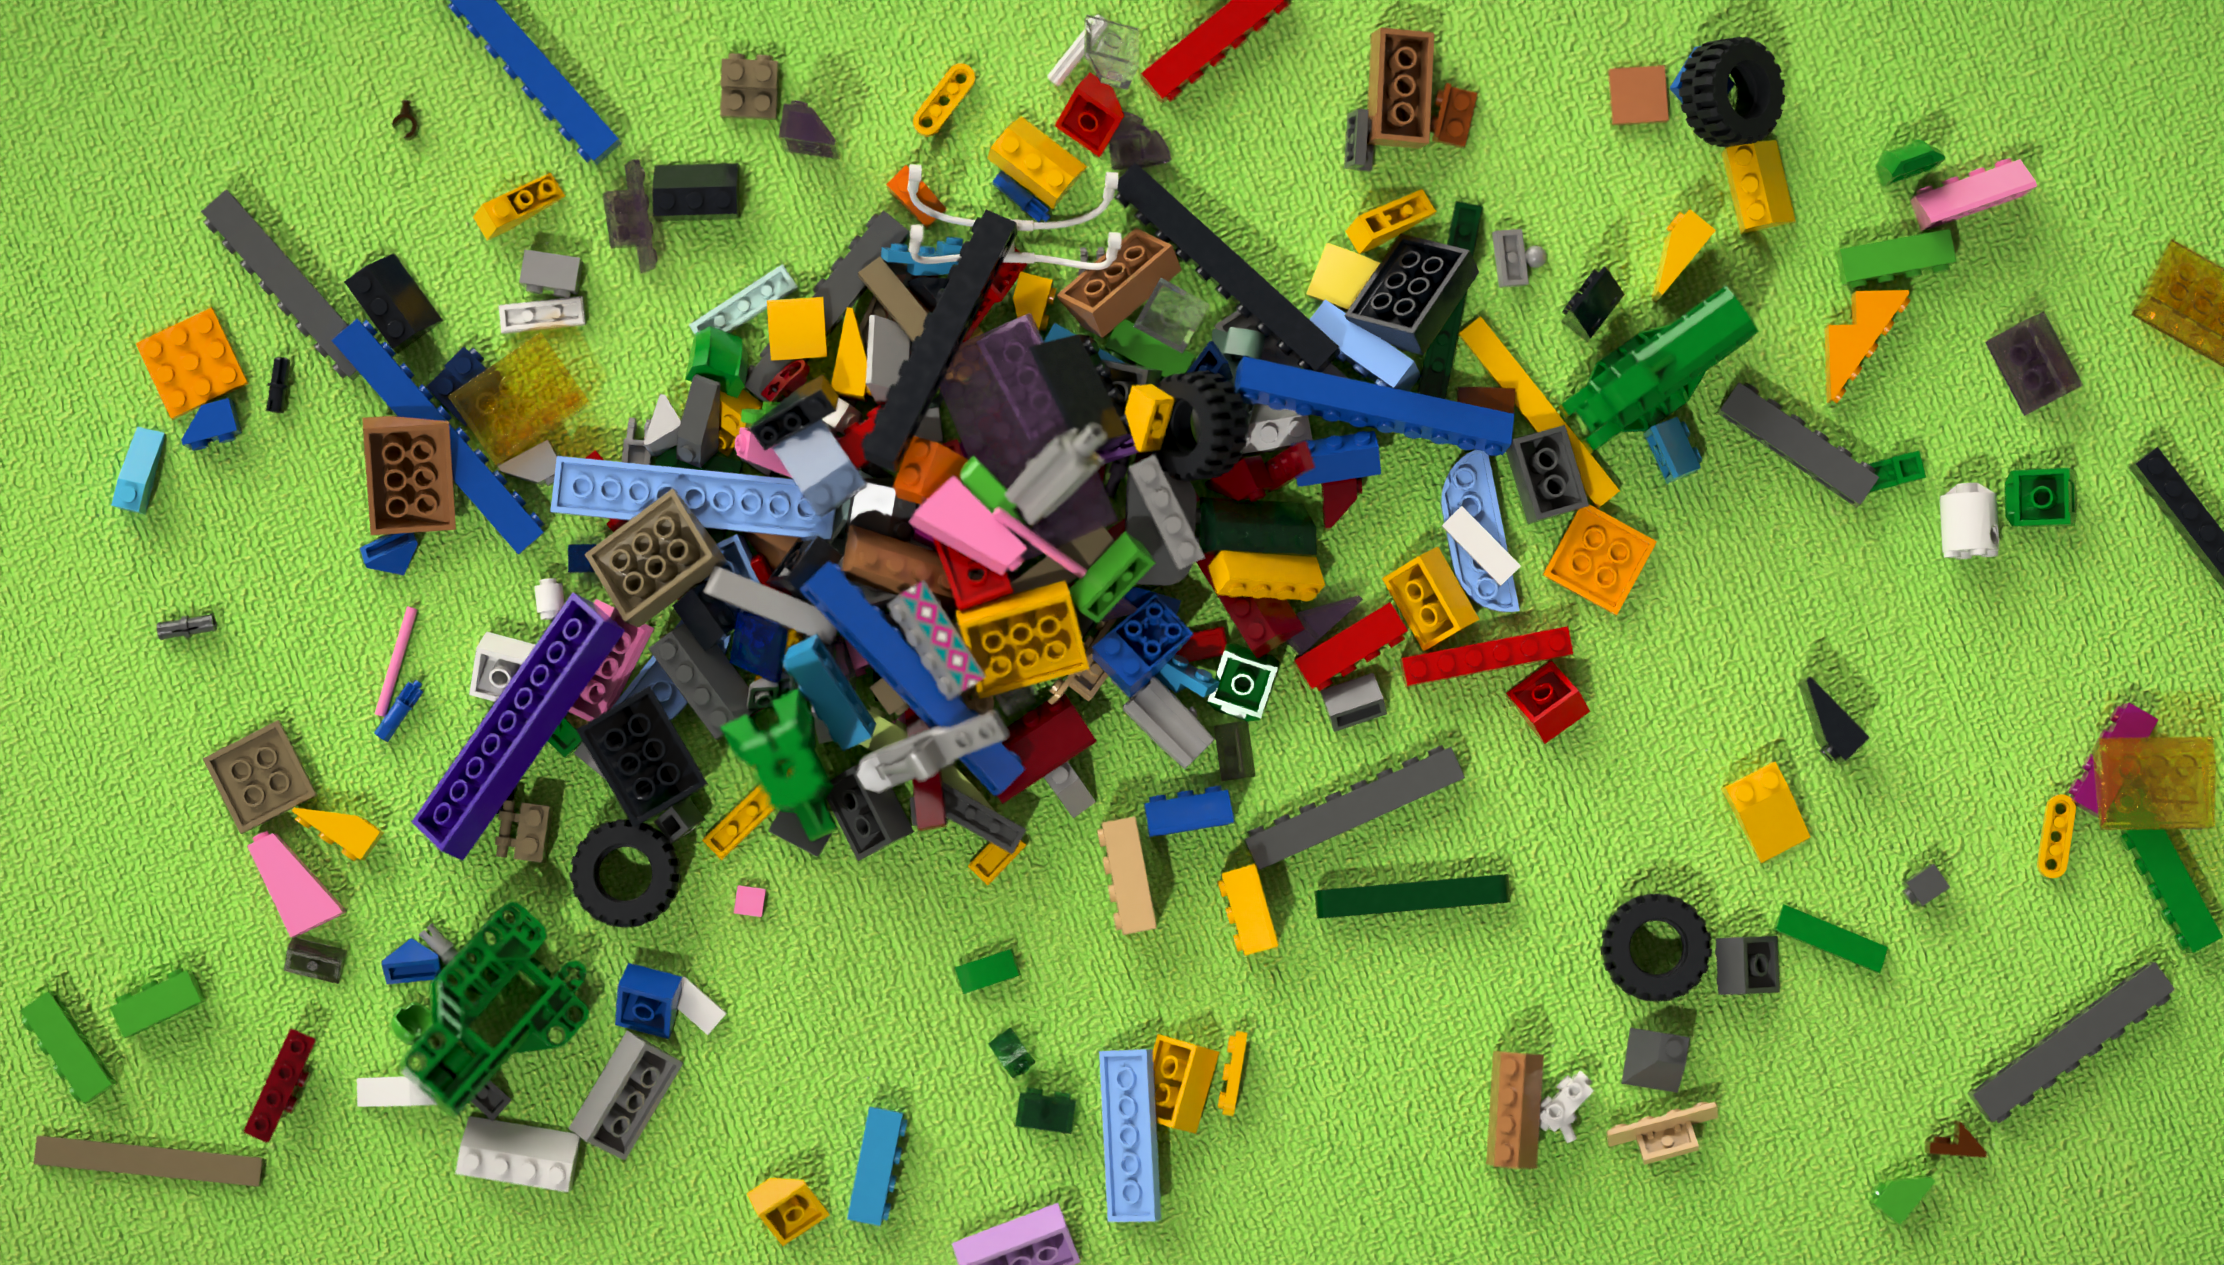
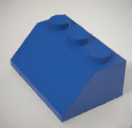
(1342, 458)
(1188, 811)

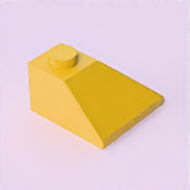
(787, 1207)

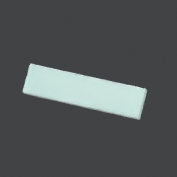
(747, 302)

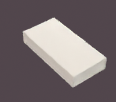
(699, 1007)

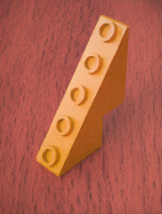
(1850, 343)

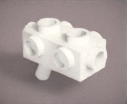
(1559, 1110)

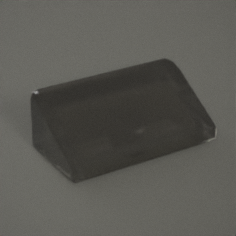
(1234, 751)
(315, 960)

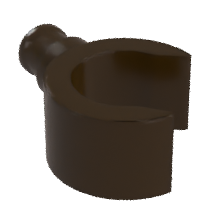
(406, 114)

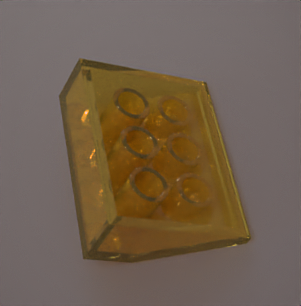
(2186, 301)
(519, 399)
(2155, 782)

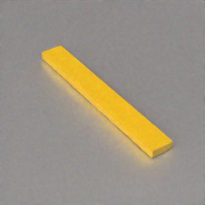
(1534, 405)

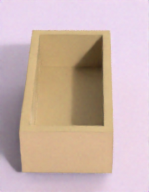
(1128, 875)

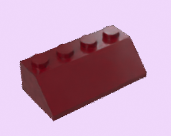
(1261, 621)
(1045, 741)

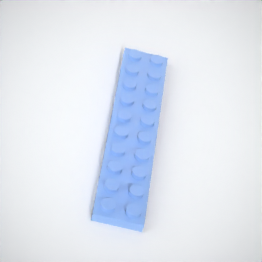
(714, 497)

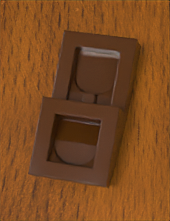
(1488, 397)

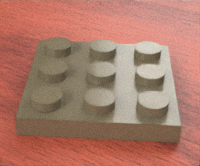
(260, 777)

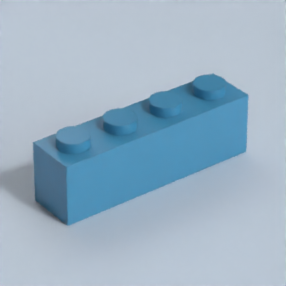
(829, 692)
(875, 1166)

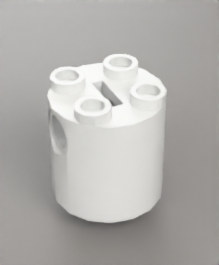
(1969, 522)

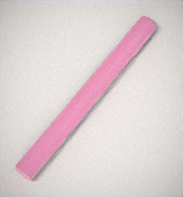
(1039, 542)
(396, 661)

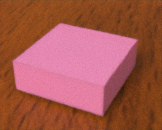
(749, 901)

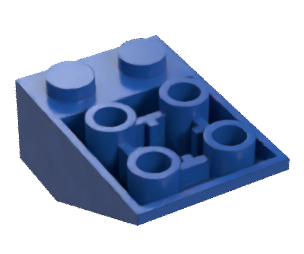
(1141, 645)

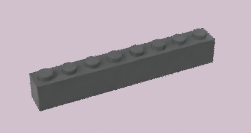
(279, 277)
(839, 291)
(1354, 808)
(2071, 1042)

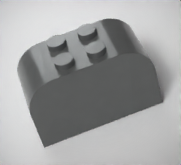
(1141, 527)

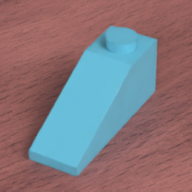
(138, 471)

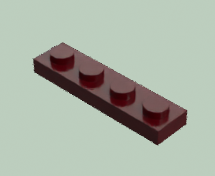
(1289, 465)

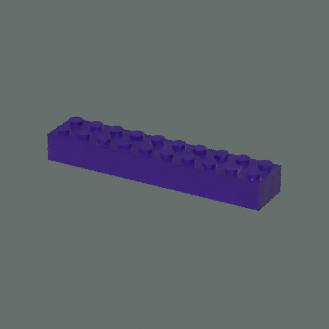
(517, 726)

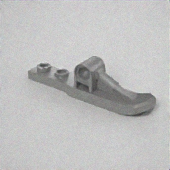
(927, 752)

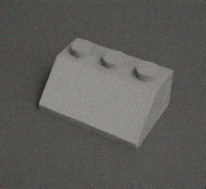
(886, 352)

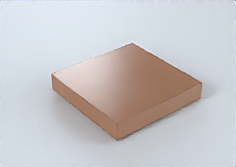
(1638, 95)

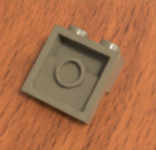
(749, 87)

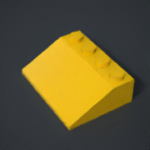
(1023, 638)

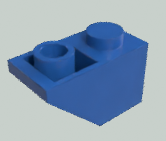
(213, 423)

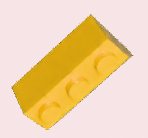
(1036, 161)
(1758, 186)
(1430, 598)
(1248, 910)
(1181, 1081)

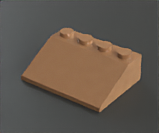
(408, 475)

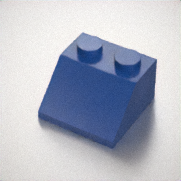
(648, 1000)

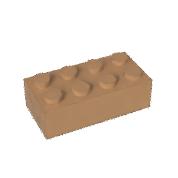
(1400, 87)

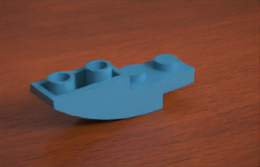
(900, 254)
(1180, 675)

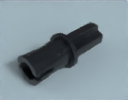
(278, 385)

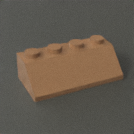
(1110, 295)
(893, 565)
(1514, 1110)

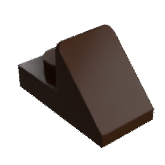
(1963, 1144)

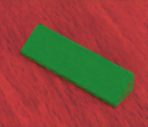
(1830, 939)

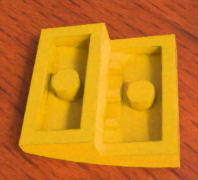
(797, 328)

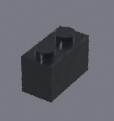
(705, 616)

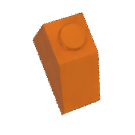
(898, 188)

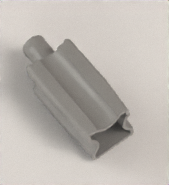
(1057, 473)
(1168, 722)

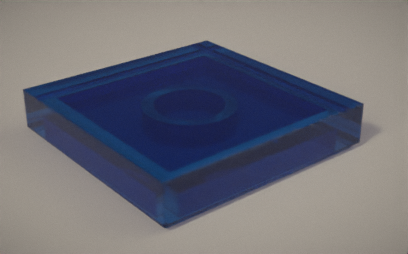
(759, 646)

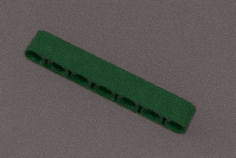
(1412, 896)

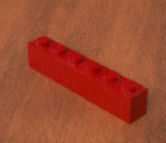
(1207, 45)
(1486, 656)

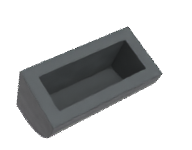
(1353, 702)

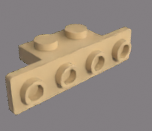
(1088, 681)
(1664, 1135)

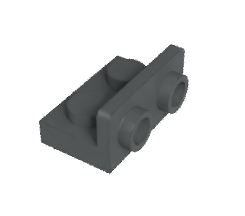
(1357, 151)

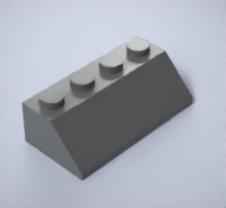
(703, 679)

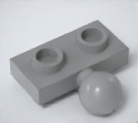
(1512, 258)

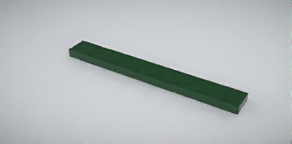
(1441, 352)

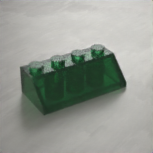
(1256, 527)

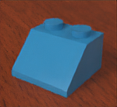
(1672, 449)

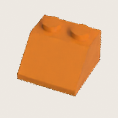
(926, 469)

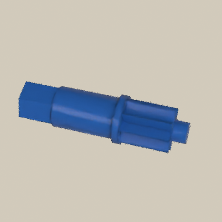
(1021, 197)
(399, 710)

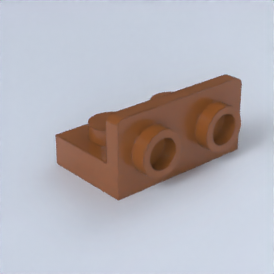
(1454, 116)

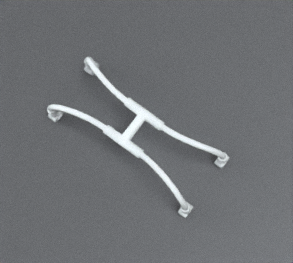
(916, 231)

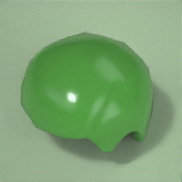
(411, 1022)

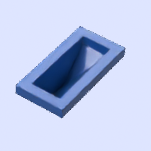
(390, 553)
(411, 964)

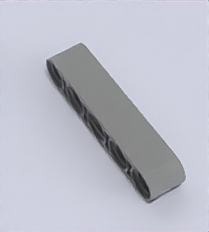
(769, 604)

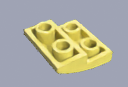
(1340, 276)

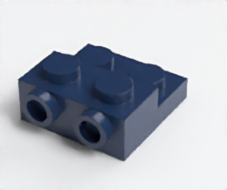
(457, 372)

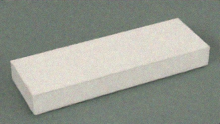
(542, 315)
(1481, 545)

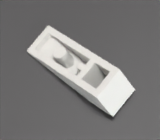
(389, 1092)

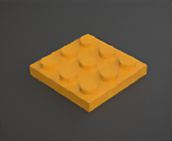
(192, 363)
(1599, 558)

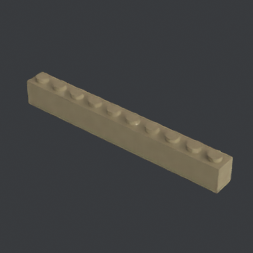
(1083, 550)

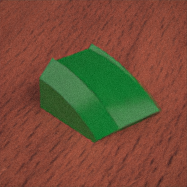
(1908, 161)
(719, 358)
(2041, 498)
(1243, 683)

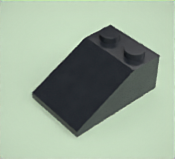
(1831, 725)

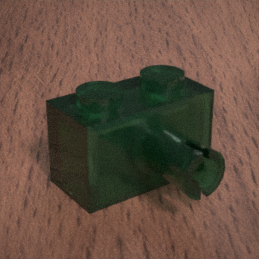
(1045, 1111)

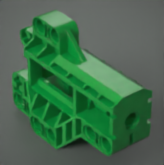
(1658, 369)
(808, 783)
(455, 1013)

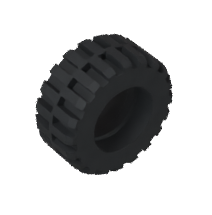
(1757, 88)
(1220, 422)
(625, 912)
(1694, 952)

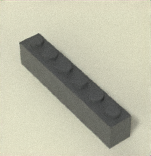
(1798, 444)

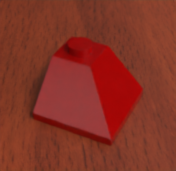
(1091, 115)

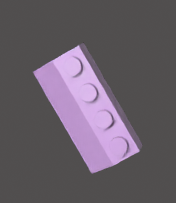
(1027, 1240)

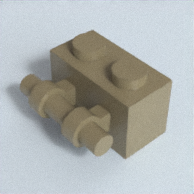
(532, 831)

